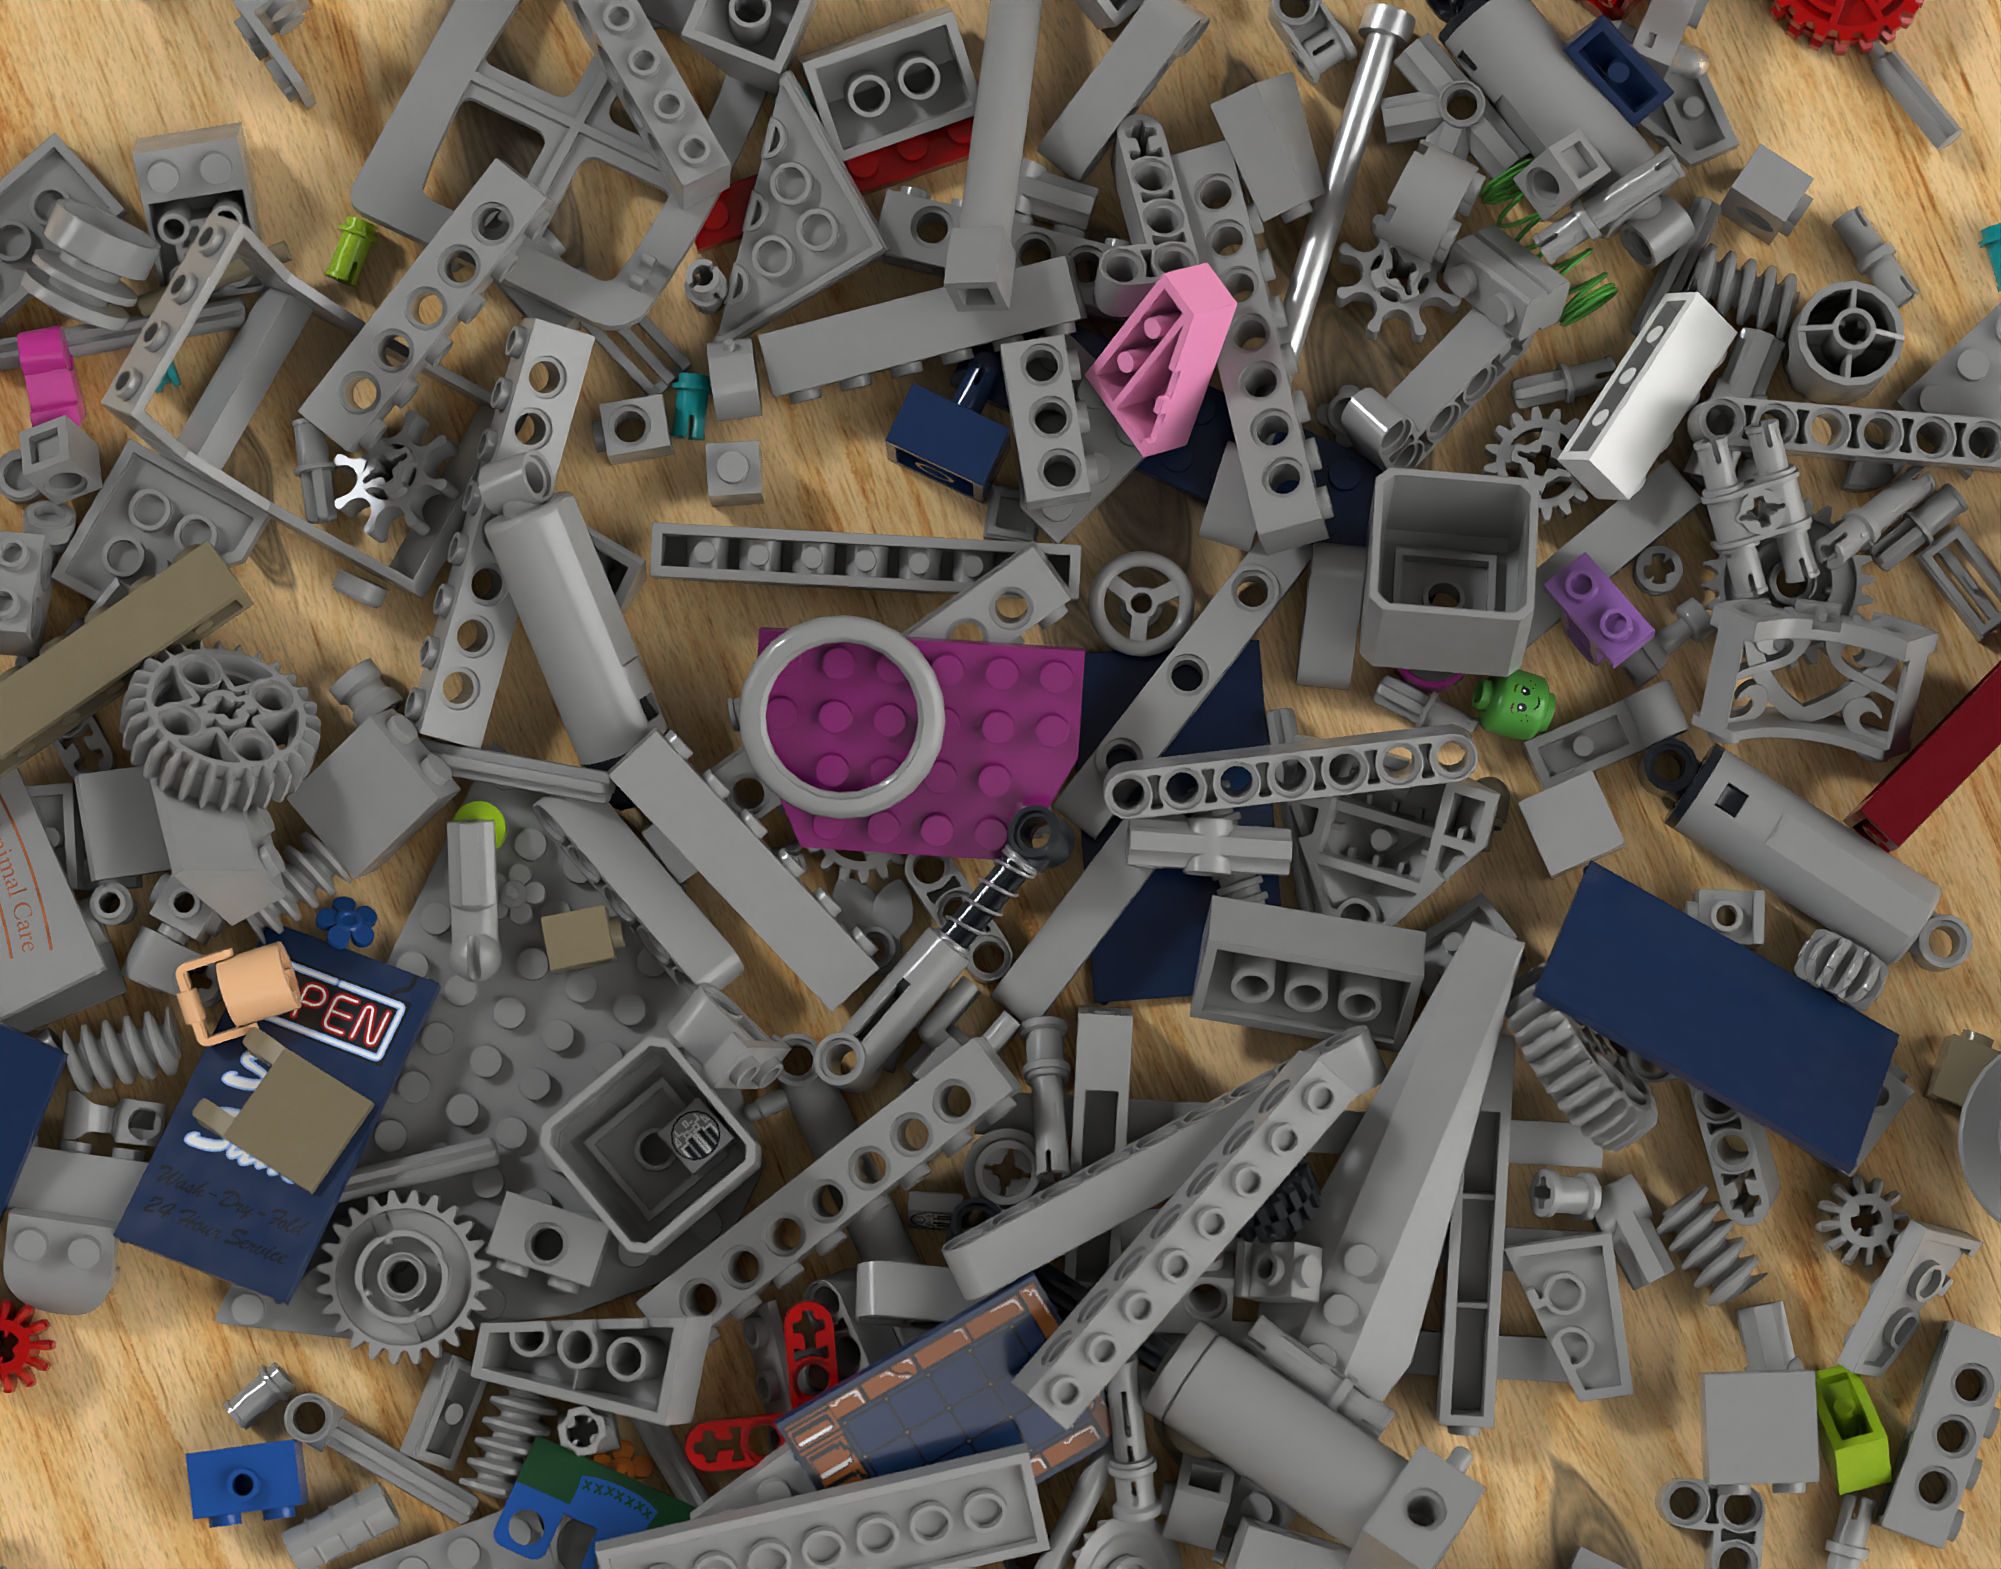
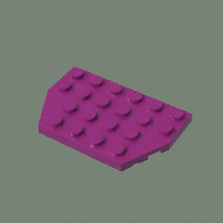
(850, 719)

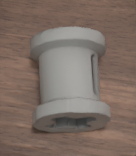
(1565, 1194)

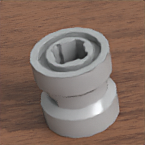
(365, 692)

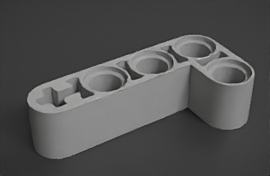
(1121, 83)
(1152, 215)
(1433, 396)
(1727, 1164)
(1710, 1516)

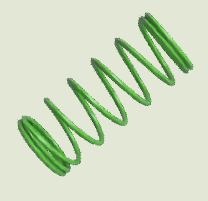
(1576, 307)

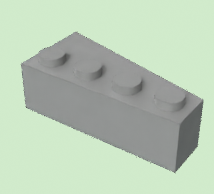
(613, 1365)

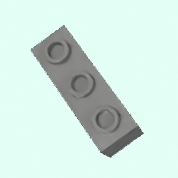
(1030, 398)

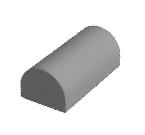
(444, 1412)

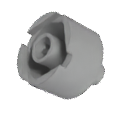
(1427, 202)

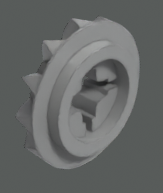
(991, 1150)

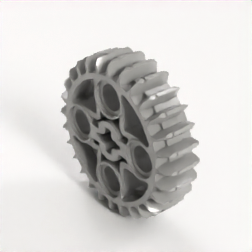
(220, 726)
(1581, 1069)

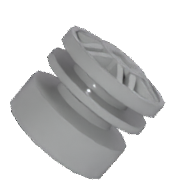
(87, 273)

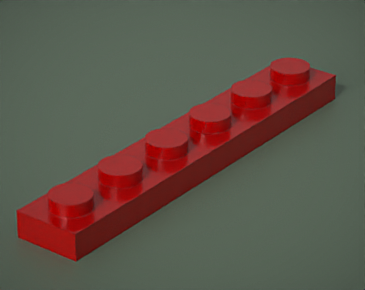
(869, 171)

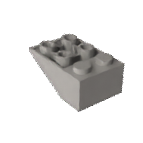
(187, 179)

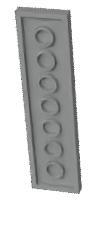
(912, 1519)

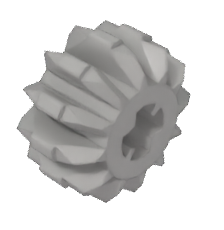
(1841, 969)
(1848, 1207)

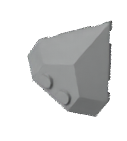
(1388, 848)

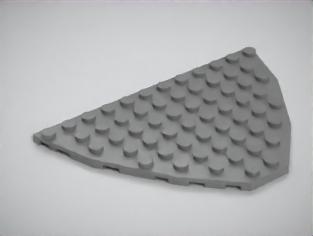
(498, 1067)

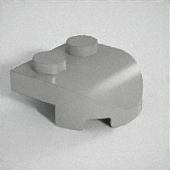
(60, 1260)

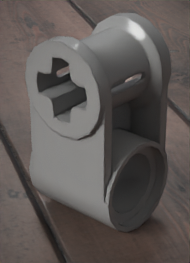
(1311, 35)
(155, 962)

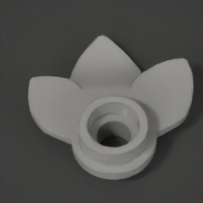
(879, 916)

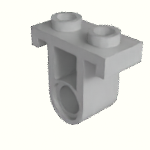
(727, 1041)

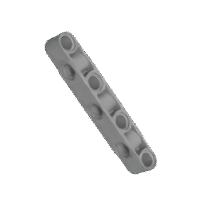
(1161, 707)

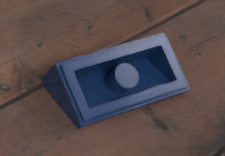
(1617, 70)

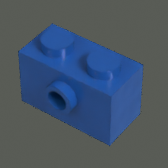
(247, 1480)

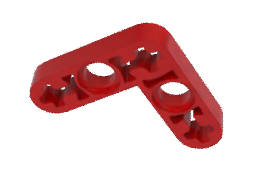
(720, 1426)

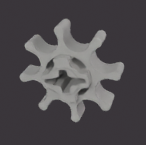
(1388, 296)
(397, 478)

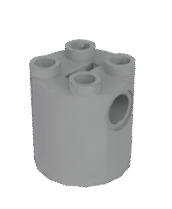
(1842, 343)

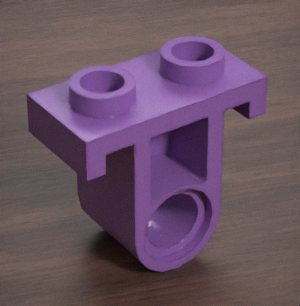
(1597, 613)

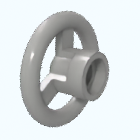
(1108, 580)

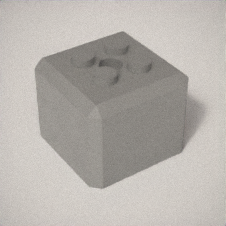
(1457, 539)
(601, 1138)

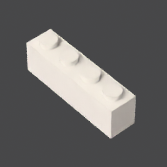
(1648, 396)

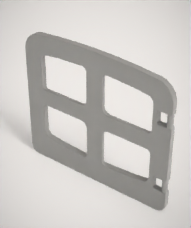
(573, 131)

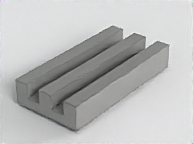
(667, 377)
(1950, 592)

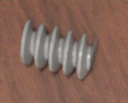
(1745, 290)
(301, 878)
(123, 1052)
(1709, 1247)
(509, 1442)

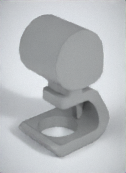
(128, 1122)

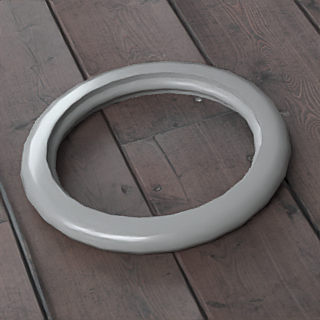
(834, 630)

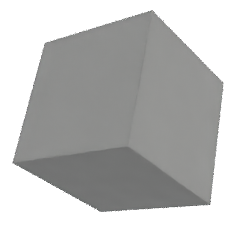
(1572, 824)

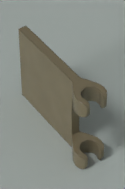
(293, 1118)

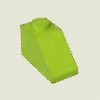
(1850, 1431)

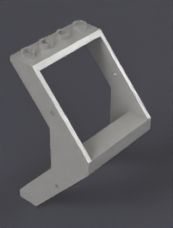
(245, 378)

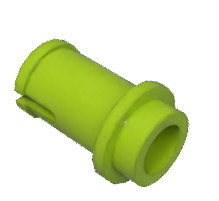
(351, 250)

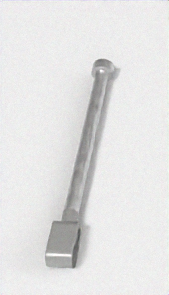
(1385, 29)

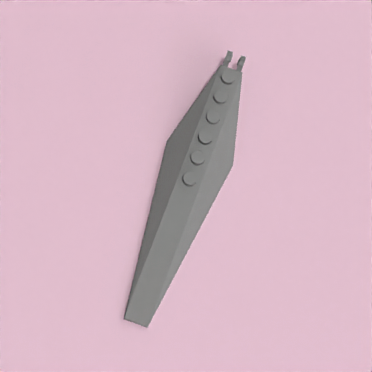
(1395, 1194)

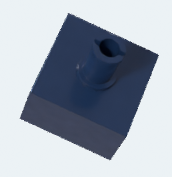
(951, 438)

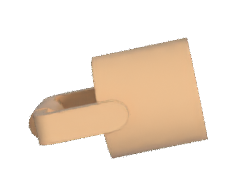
(251, 984)

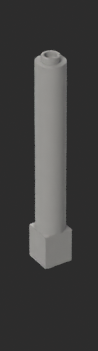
(980, 250)

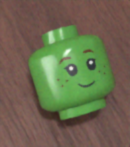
(1514, 705)

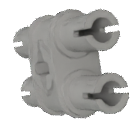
(1781, 519)

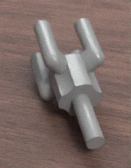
(943, 1038)

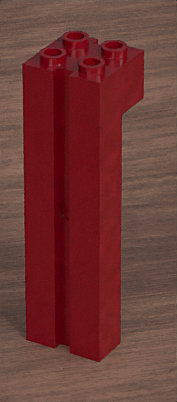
(1932, 768)

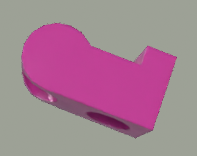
(50, 376)

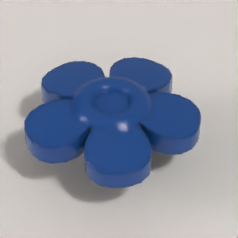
(346, 923)

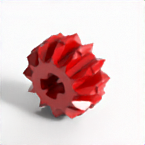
(27, 1349)

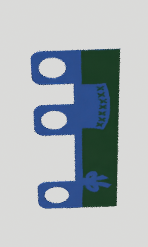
(562, 1483)

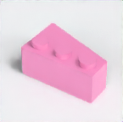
(1164, 358)

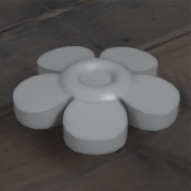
(516, 893)

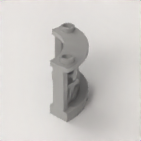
(1755, 625)

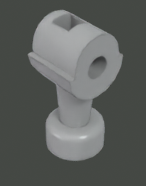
(1652, 657)

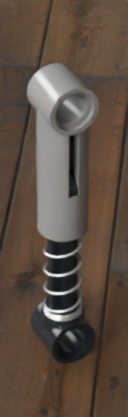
(939, 956)

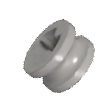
(1669, 581)

